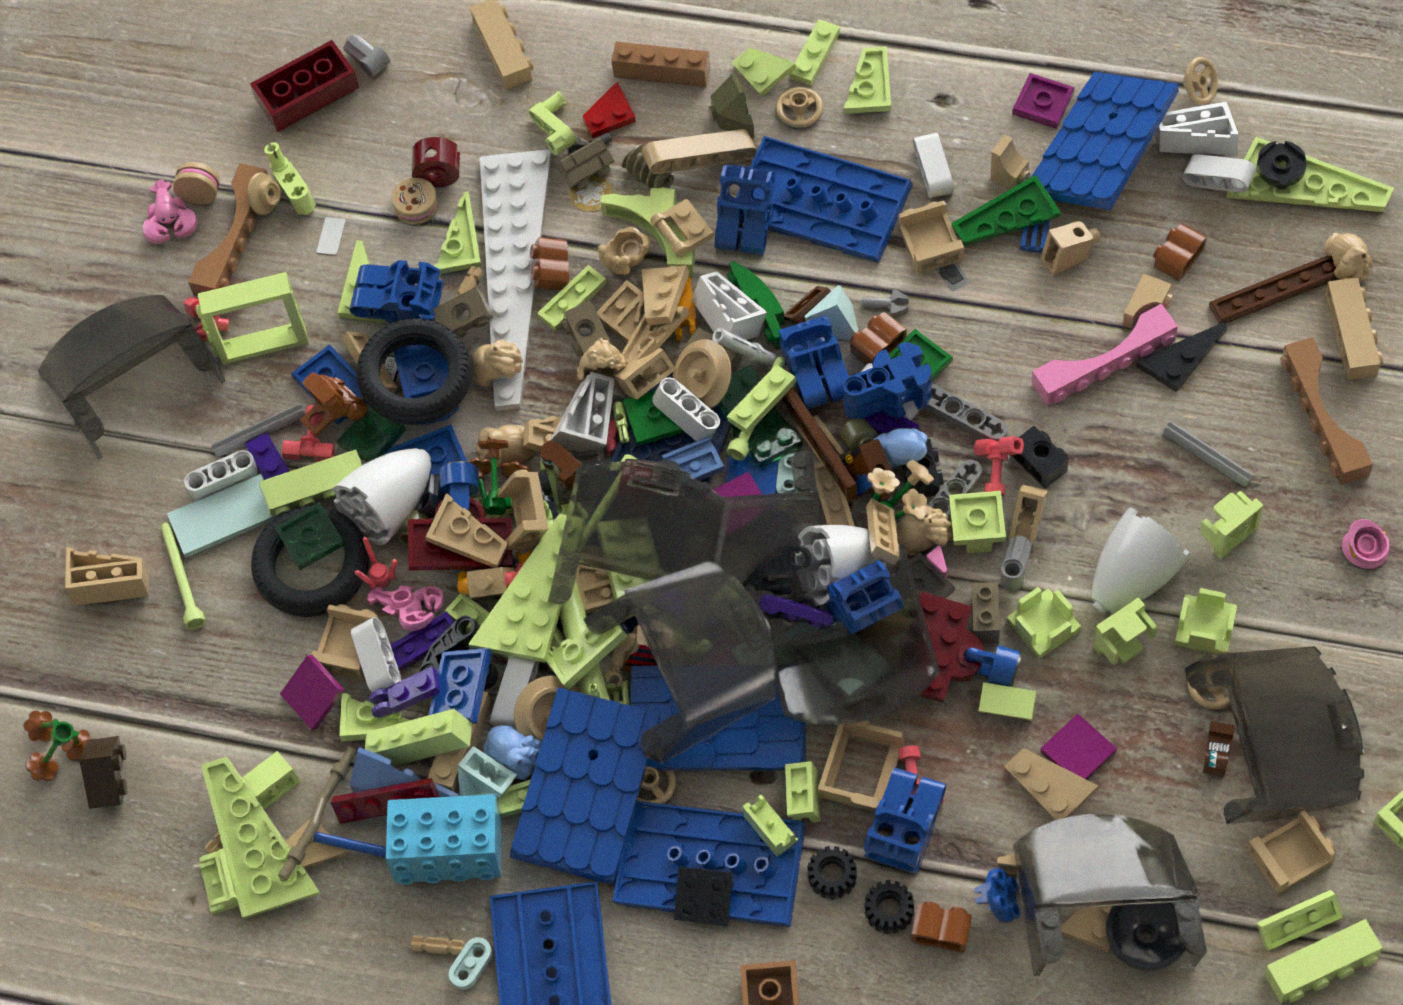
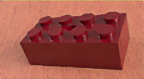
(304, 85)

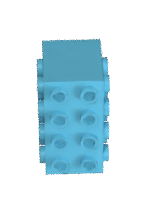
(444, 839)

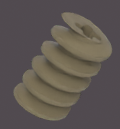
(636, 165)

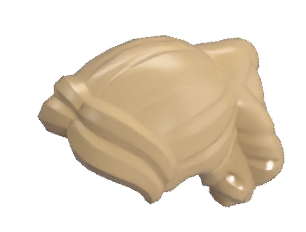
(624, 250)
(1349, 256)
(601, 359)
(495, 361)
(515, 438)
(924, 534)

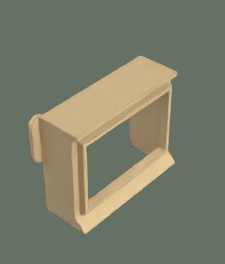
(866, 732)

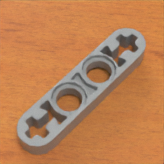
(965, 411)
(956, 479)

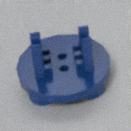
(1000, 895)

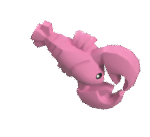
(166, 211)
(408, 604)

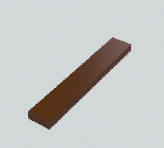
(1273, 290)
(820, 444)

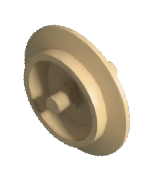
(704, 371)
(535, 705)

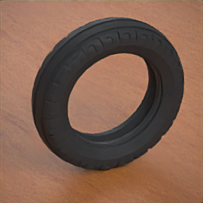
(422, 409)
(309, 602)

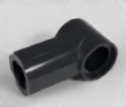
(431, 497)

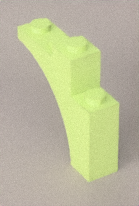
(639, 211)

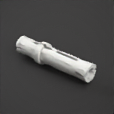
(752, 351)

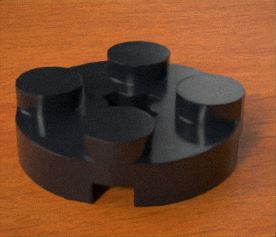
(1281, 176)

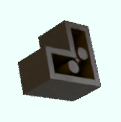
(101, 771)

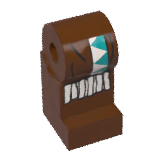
(561, 461)
(1218, 748)

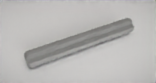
(266, 426)
(1208, 454)

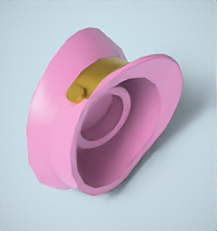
(1366, 544)

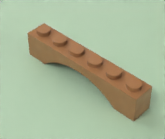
(218, 266)
(1346, 454)

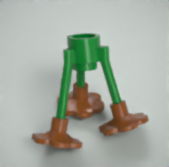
(491, 502)
(42, 727)

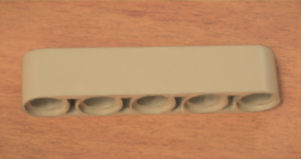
(699, 151)

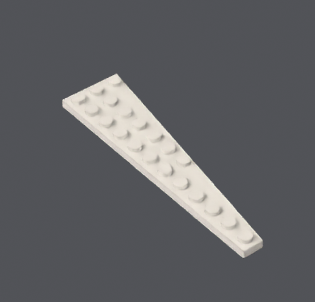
(513, 220)

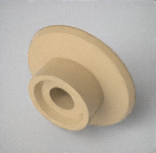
(263, 193)

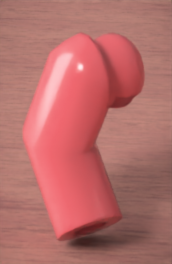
(222, 324)
(611, 438)

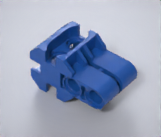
(755, 212)
(388, 290)
(814, 360)
(889, 384)
(863, 597)
(916, 823)

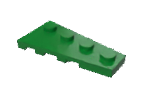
(1010, 211)

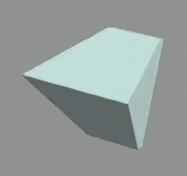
(839, 311)
(483, 775)

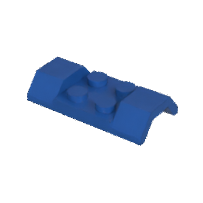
(421, 372)

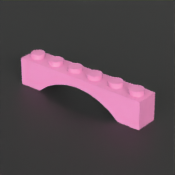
(1061, 378)

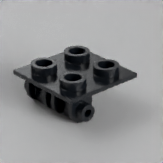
(703, 896)

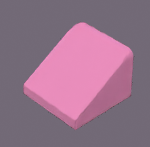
(936, 558)

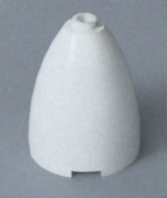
(384, 492)
(835, 554)
(1135, 562)

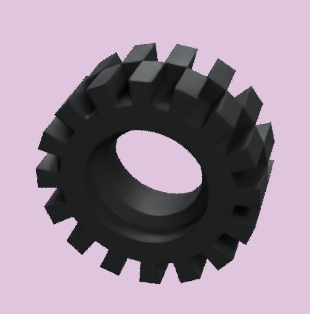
(837, 887)
(885, 922)

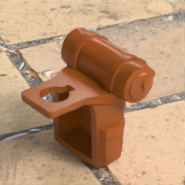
(332, 398)

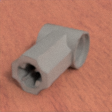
(371, 59)
(1015, 562)

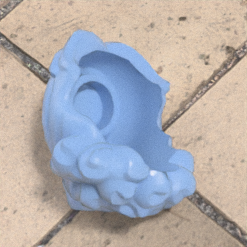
(903, 446)
(513, 750)

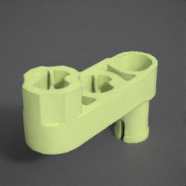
(559, 134)
(290, 181)

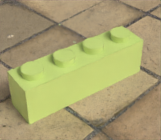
(307, 483)
(421, 737)
(1323, 961)

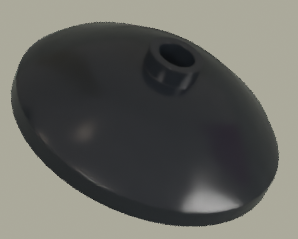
(1125, 930)

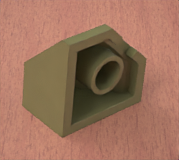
(730, 107)

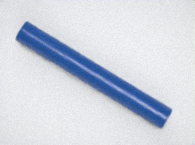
(350, 844)

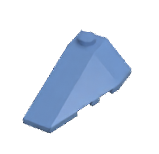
(375, 771)

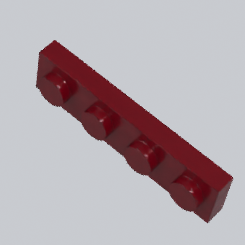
(374, 802)

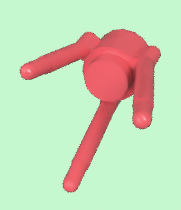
(379, 573)

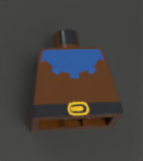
(862, 462)

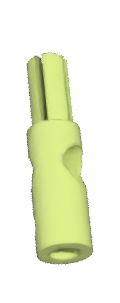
(619, 413)

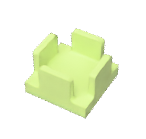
(977, 520)
(1238, 521)
(1044, 620)
(1206, 622)
(1118, 633)

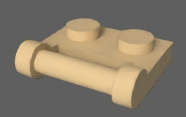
(688, 223)

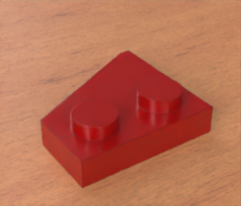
(609, 113)

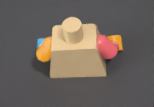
(489, 582)

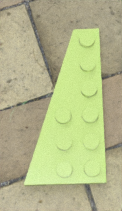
(1320, 186)
(522, 618)
(252, 844)

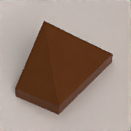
(806, 304)

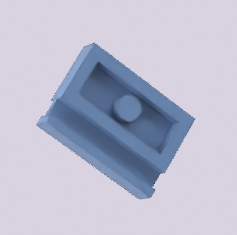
(698, 459)

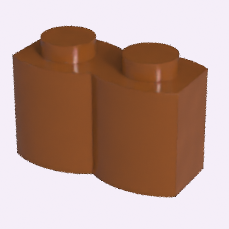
(1179, 251)
(550, 263)
(880, 334)
(941, 927)

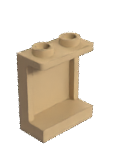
(930, 237)
(528, 508)
(336, 646)
(1292, 852)

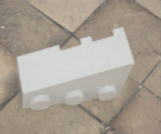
(1199, 131)
(727, 307)
(587, 415)

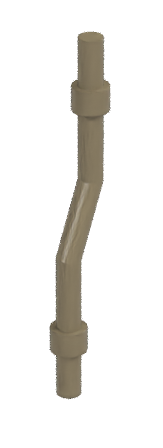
(297, 853)

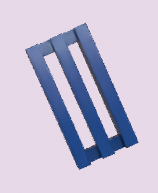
(1032, 247)

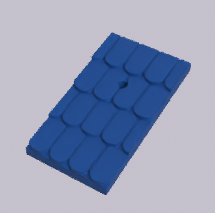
(1104, 139)
(831, 199)
(754, 742)
(584, 786)
(677, 836)
(570, 971)

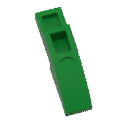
(761, 295)

